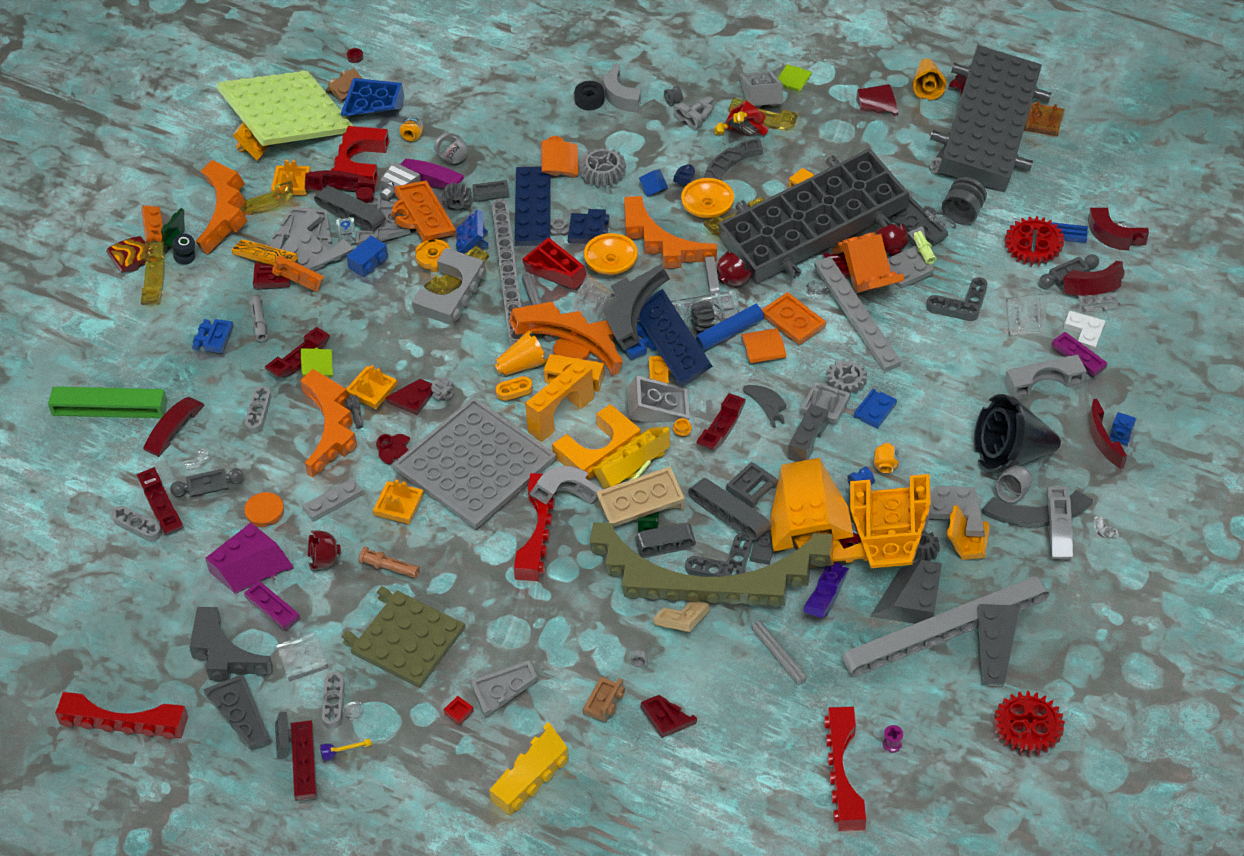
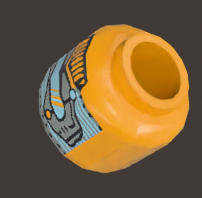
(411, 129)
(886, 458)

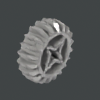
(602, 167)

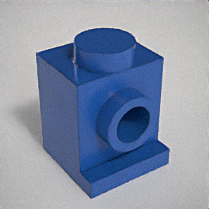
(1122, 428)

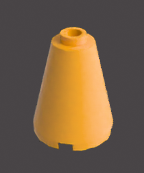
(929, 80)
(522, 355)

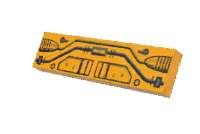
(261, 252)

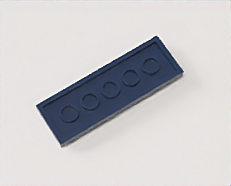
(532, 206)
(673, 339)

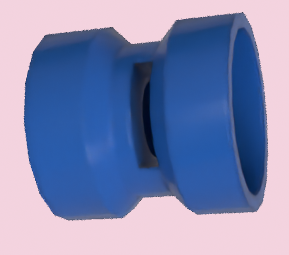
(863, 474)

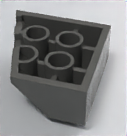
(911, 593)

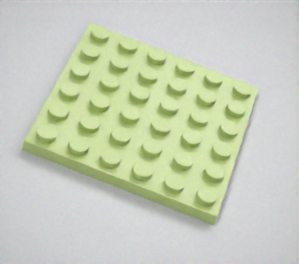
(284, 107)

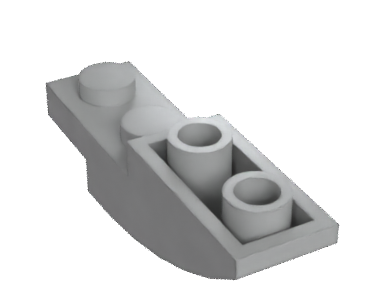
(1060, 522)

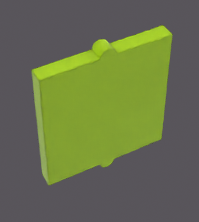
(794, 77)
(318, 360)

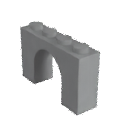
(449, 307)

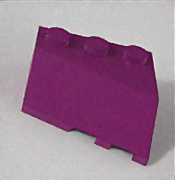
(247, 559)

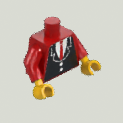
(745, 119)

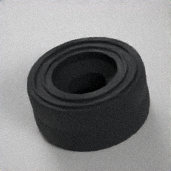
(589, 102)

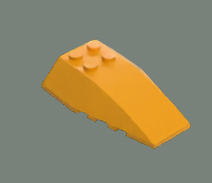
(807, 503)
(890, 520)

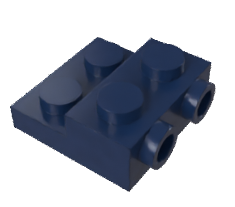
(587, 226)

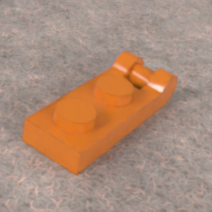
(152, 223)
(297, 273)

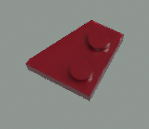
(411, 397)
(666, 716)

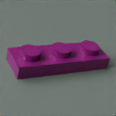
(1069, 346)
(272, 605)

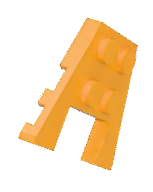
(839, 553)

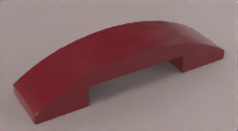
(337, 179)
(292, 362)
(170, 422)
(723, 423)
(1112, 451)
(159, 501)

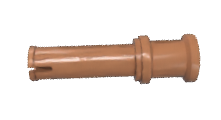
(380, 560)

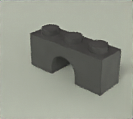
(811, 426)

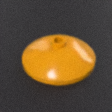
(707, 197)
(610, 253)

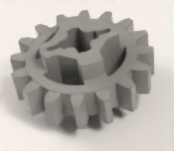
(848, 376)

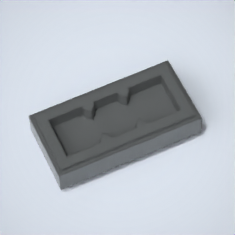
(490, 190)
(762, 549)
(283, 735)

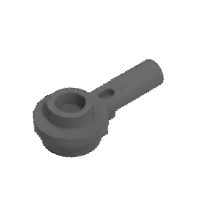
(353, 405)

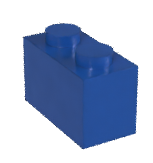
(367, 256)

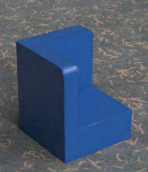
(653, 182)

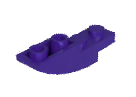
(826, 591)

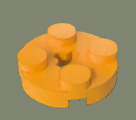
(426, 248)

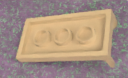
(641, 497)

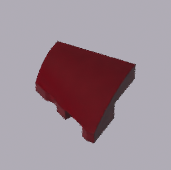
(877, 99)

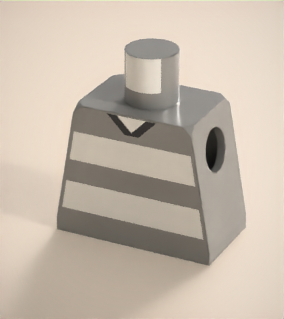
(396, 176)

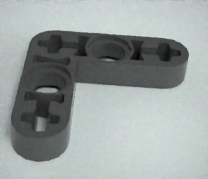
(967, 305)
(725, 568)

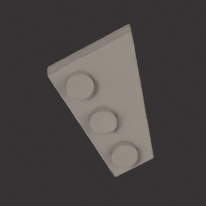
(502, 686)

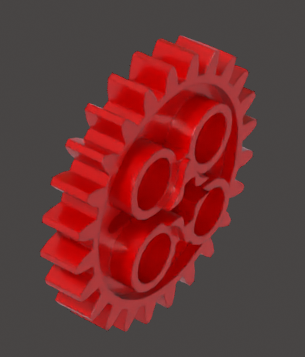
(1020, 239)
(1029, 723)

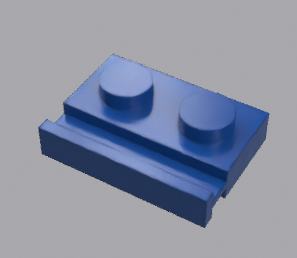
(875, 408)

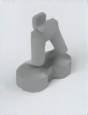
(690, 114)

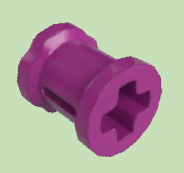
(893, 736)

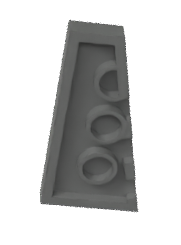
(914, 218)
(996, 638)
(239, 709)

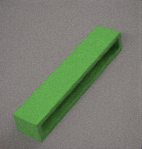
(107, 402)

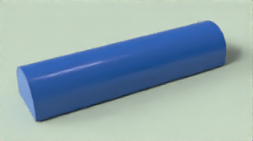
(730, 327)

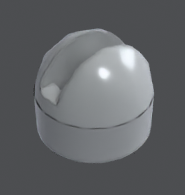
(643, 658)

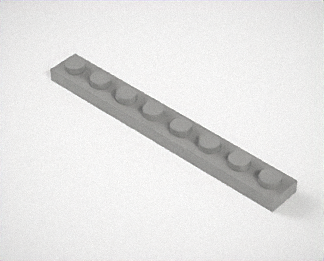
(857, 314)

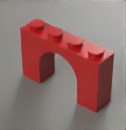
(357, 141)

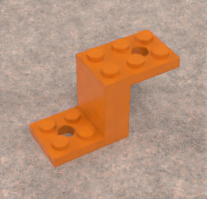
(867, 262)

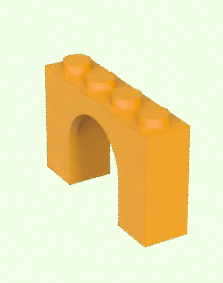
(540, 409)
(611, 422)

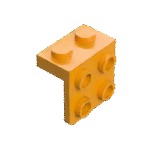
(967, 546)

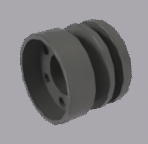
(964, 200)

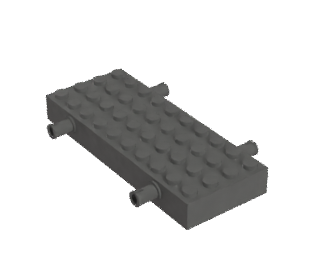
(990, 118)
(813, 215)

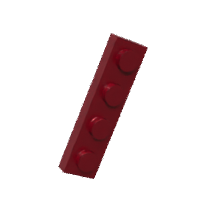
(303, 760)

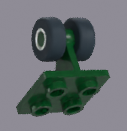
(173, 237)

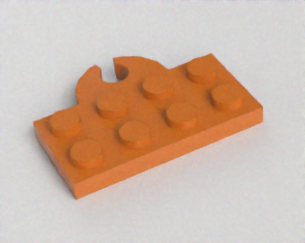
(421, 211)

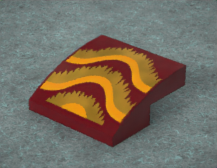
(128, 254)

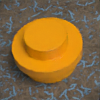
(682, 427)

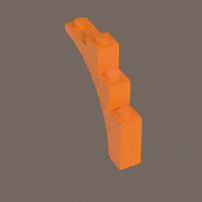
(227, 212)
(656, 240)
(546, 319)
(336, 435)

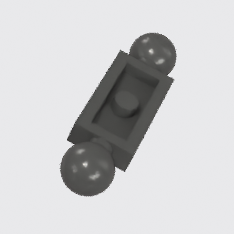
(1057, 273)
(207, 482)

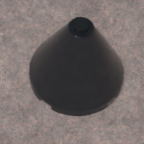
(1011, 435)

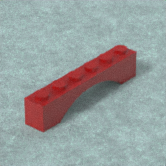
(529, 558)
(164, 720)
(850, 807)

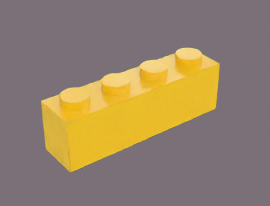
(632, 456)
(530, 771)

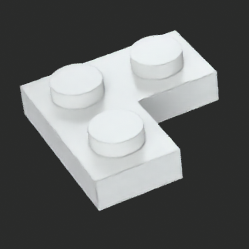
(1088, 326)

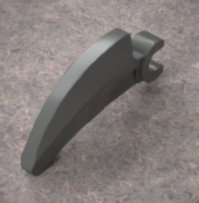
(768, 400)

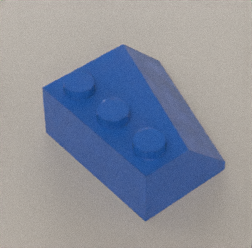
(372, 96)

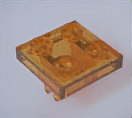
(1044, 119)

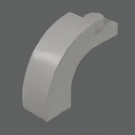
(618, 95)
(566, 479)

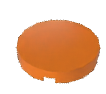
(570, 349)
(264, 509)

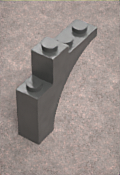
(631, 298)
(222, 655)

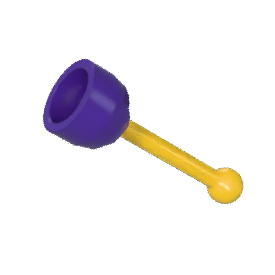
(329, 751)

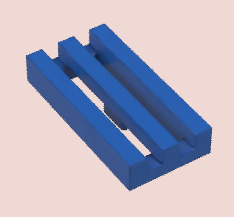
(1073, 233)

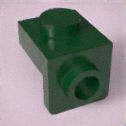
(648, 522)

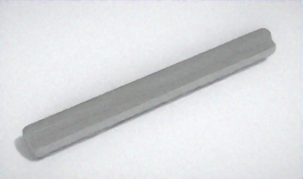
(534, 297)

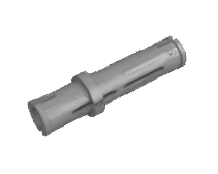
(258, 323)

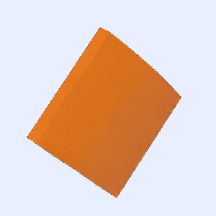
(559, 158)
(763, 345)

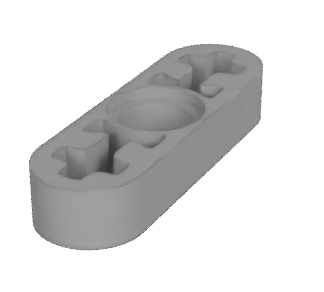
(711, 275)
(259, 416)
(140, 530)
(337, 707)

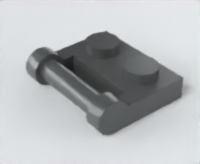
(747, 480)

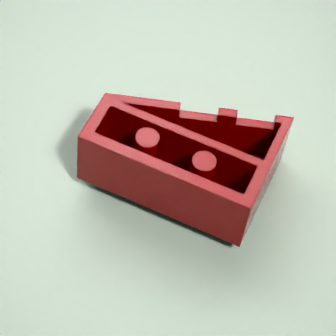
(555, 264)

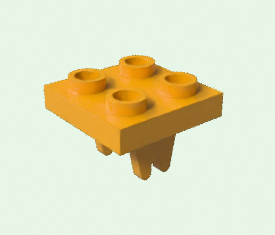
(293, 173)
(372, 386)
(398, 502)

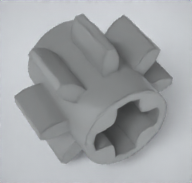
(442, 389)

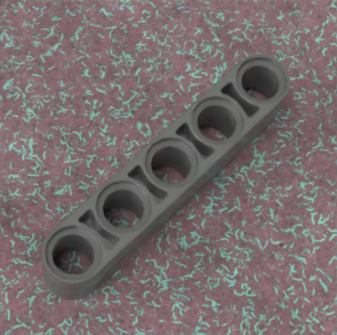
(349, 207)
(729, 509)

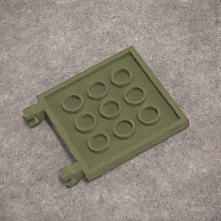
(405, 637)

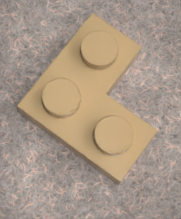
(682, 620)

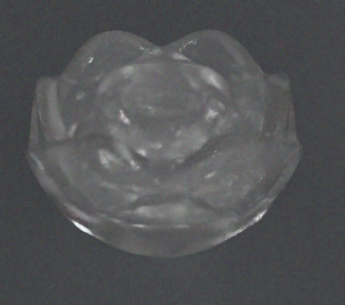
(817, 289)

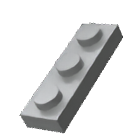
(332, 500)

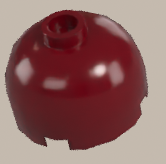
(894, 238)
(732, 270)
(322, 550)

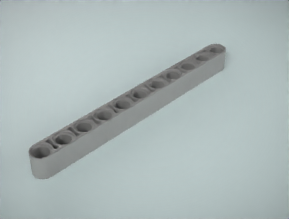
(506, 263)
(939, 628)

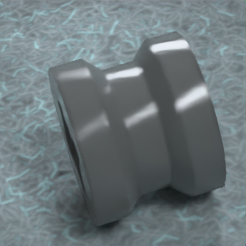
(673, 95)

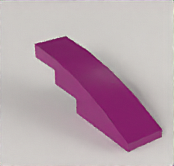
(434, 174)

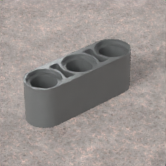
(665, 540)

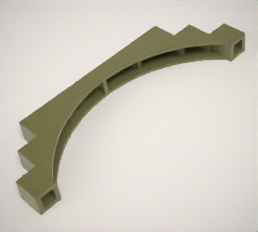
(756, 587)

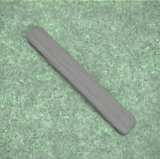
(779, 652)

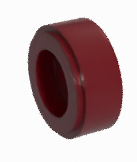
(355, 55)
(365, 194)

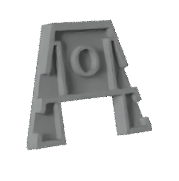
(290, 222)
(388, 228)
(309, 249)
(910, 263)
(942, 503)

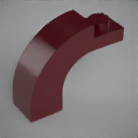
(1112, 234)
(1095, 282)

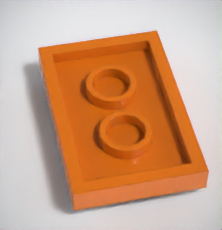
(793, 318)

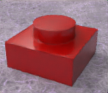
(458, 710)

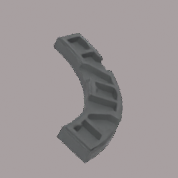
(731, 156)
(1032, 516)

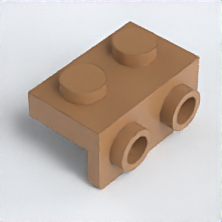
(341, 86)
(604, 699)

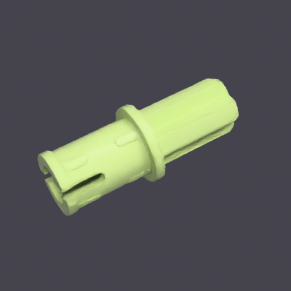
(924, 248)

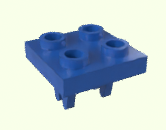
(471, 233)

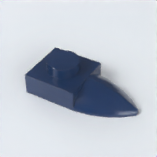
(684, 175)

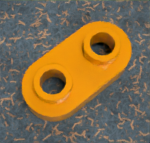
(514, 388)

